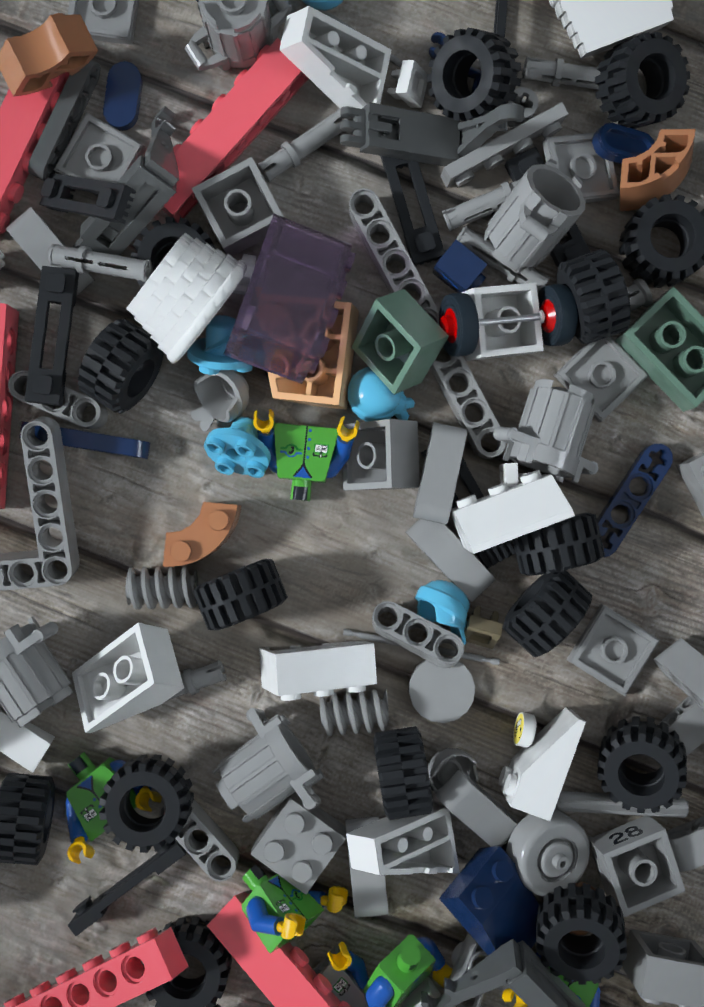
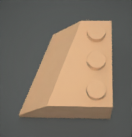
(332, 376)

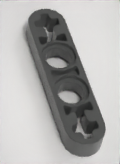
(63, 120)

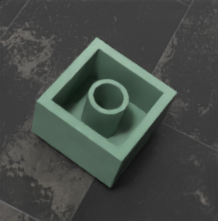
(399, 341)

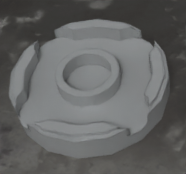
(441, 692)

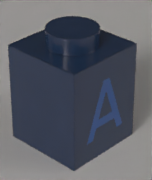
(460, 268)

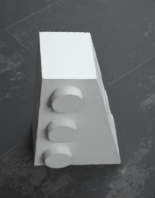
(336, 58)
(318, 669)
(405, 845)

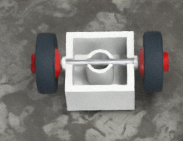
(507, 320)

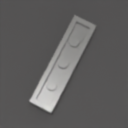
(515, 140)

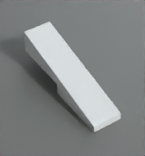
(23, 744)

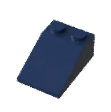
(492, 901)

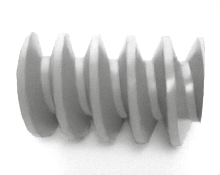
(161, 588)
(354, 712)

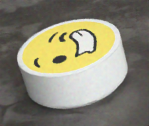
(524, 729)

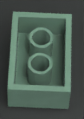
(670, 347)

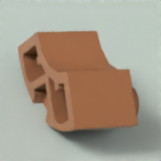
(45, 53)
(657, 169)
(203, 536)

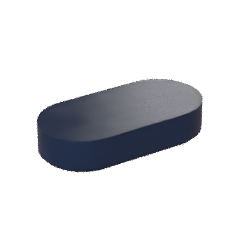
(123, 96)
(620, 142)

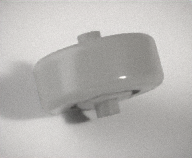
(549, 852)

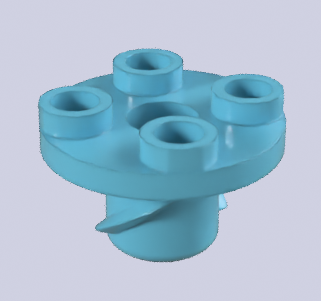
(209, 351)
(238, 449)

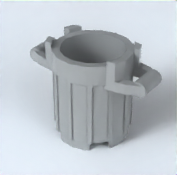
(235, 32)
(535, 216)
(552, 431)
(30, 673)
(267, 769)

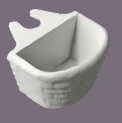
(605, 23)
(185, 294)

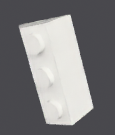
(510, 511)

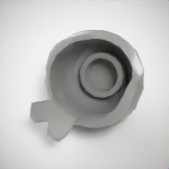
(222, 397)

